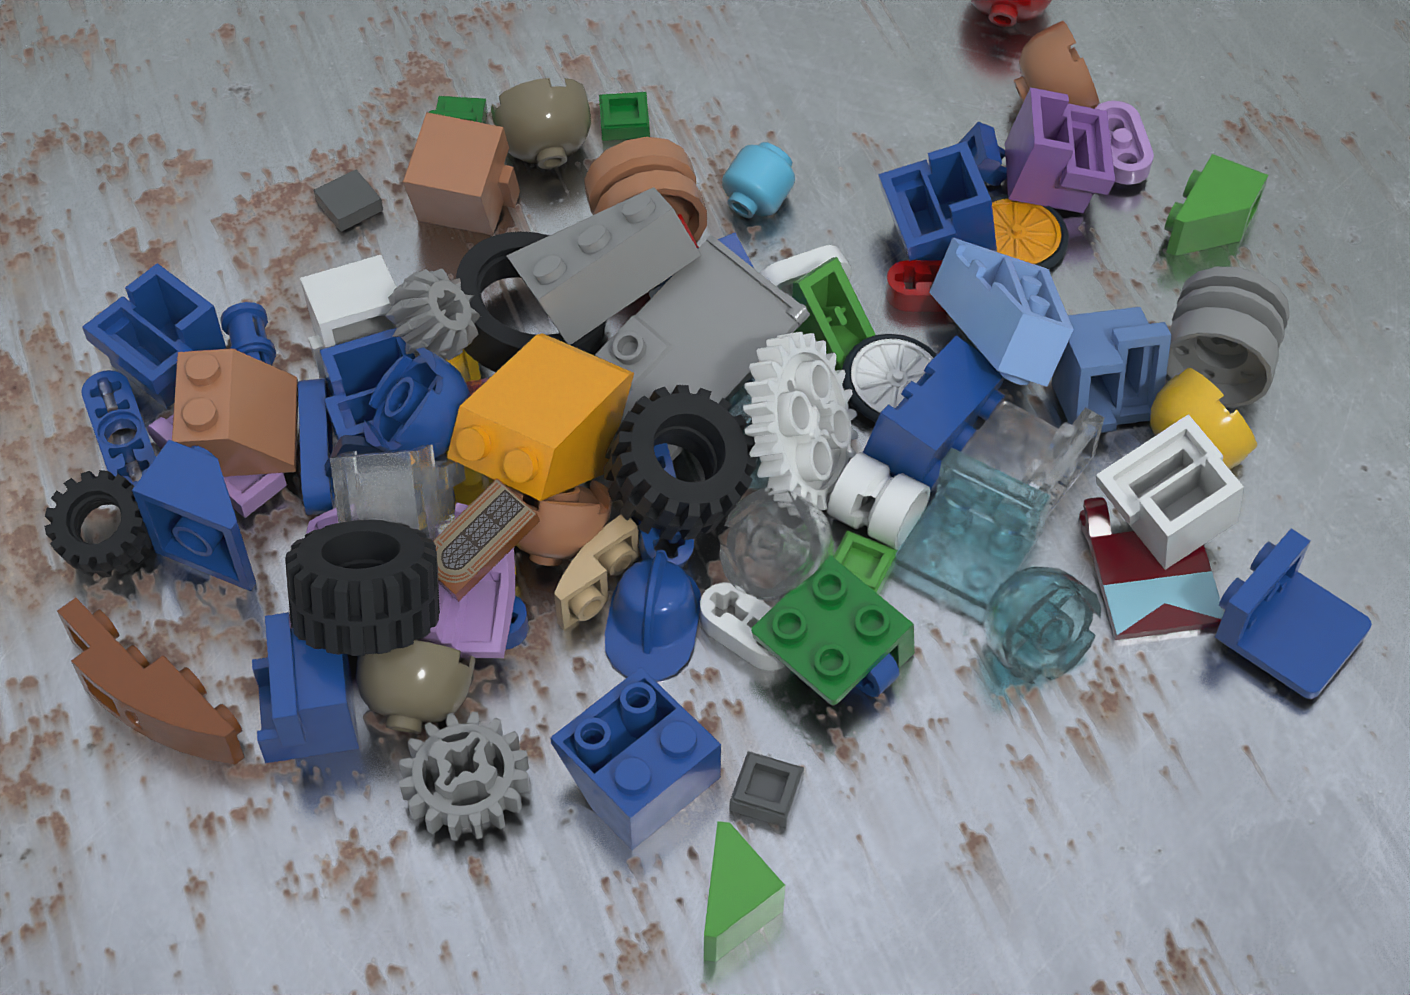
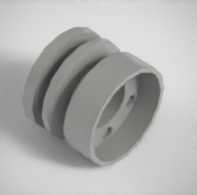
(1229, 332)

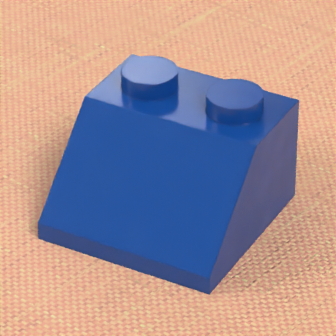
(192, 514)

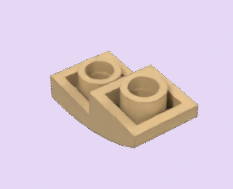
(584, 583)

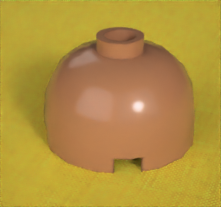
(1054, 66)
(565, 522)

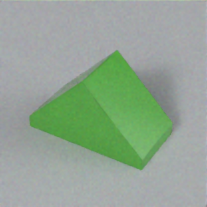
(833, 309)
(741, 894)

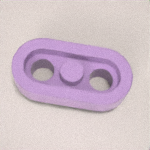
(1129, 143)

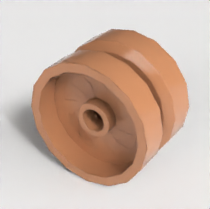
(646, 164)

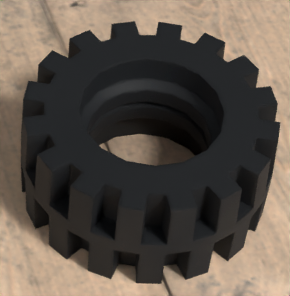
(73, 509)

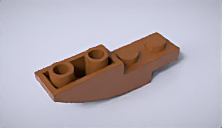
(147, 696)

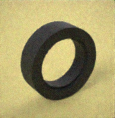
(480, 268)

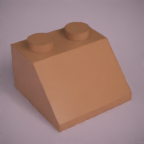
(237, 411)

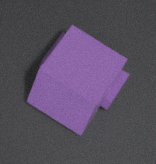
(1058, 153)

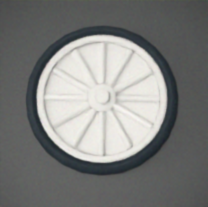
(881, 369)

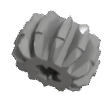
(433, 314)

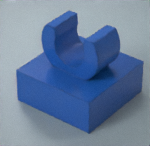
(986, 153)

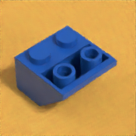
(638, 757)

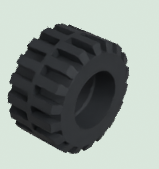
(703, 430)
(363, 587)

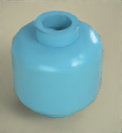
(758, 180)

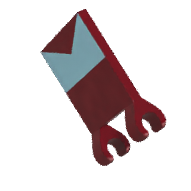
(1137, 589)

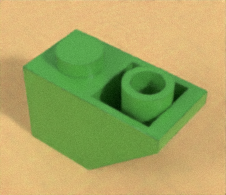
(1216, 206)

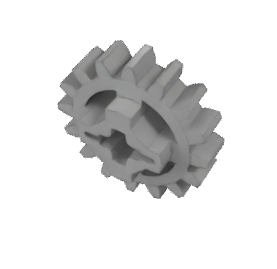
(464, 775)

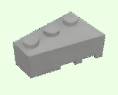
(604, 262)

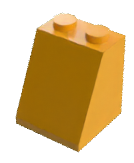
(542, 419)

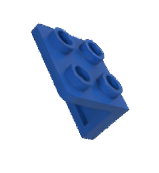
(1289, 620)

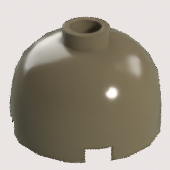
(544, 121)
(414, 684)

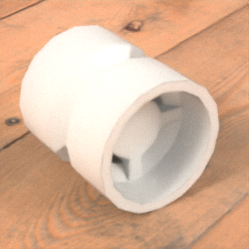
(875, 499)

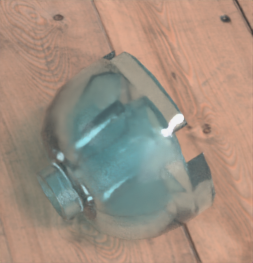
(1040, 622)

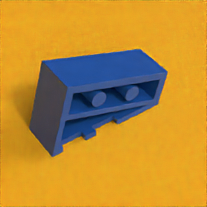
(936, 413)

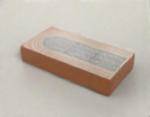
(481, 538)

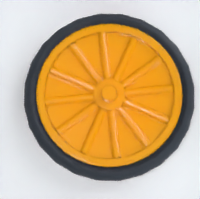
(1029, 231)

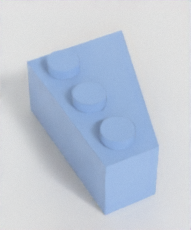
(1005, 310)

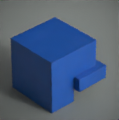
(939, 203)
(151, 329)
(353, 375)
(302, 697)

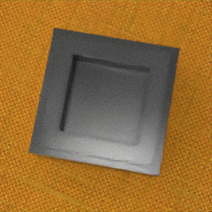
(348, 200)
(766, 789)

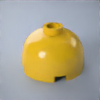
(1199, 398)

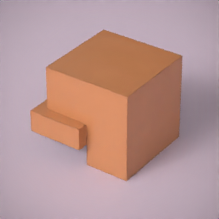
(460, 174)

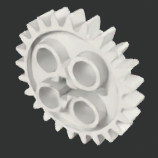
(800, 417)

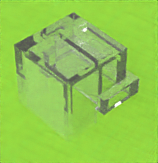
(397, 488)

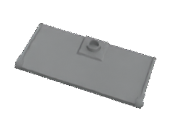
(701, 331)

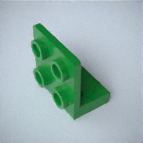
(834, 631)

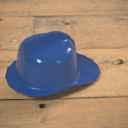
(652, 619)

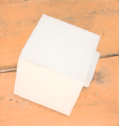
(348, 304)
(1174, 491)

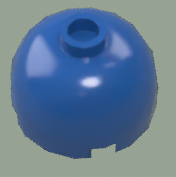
(416, 404)

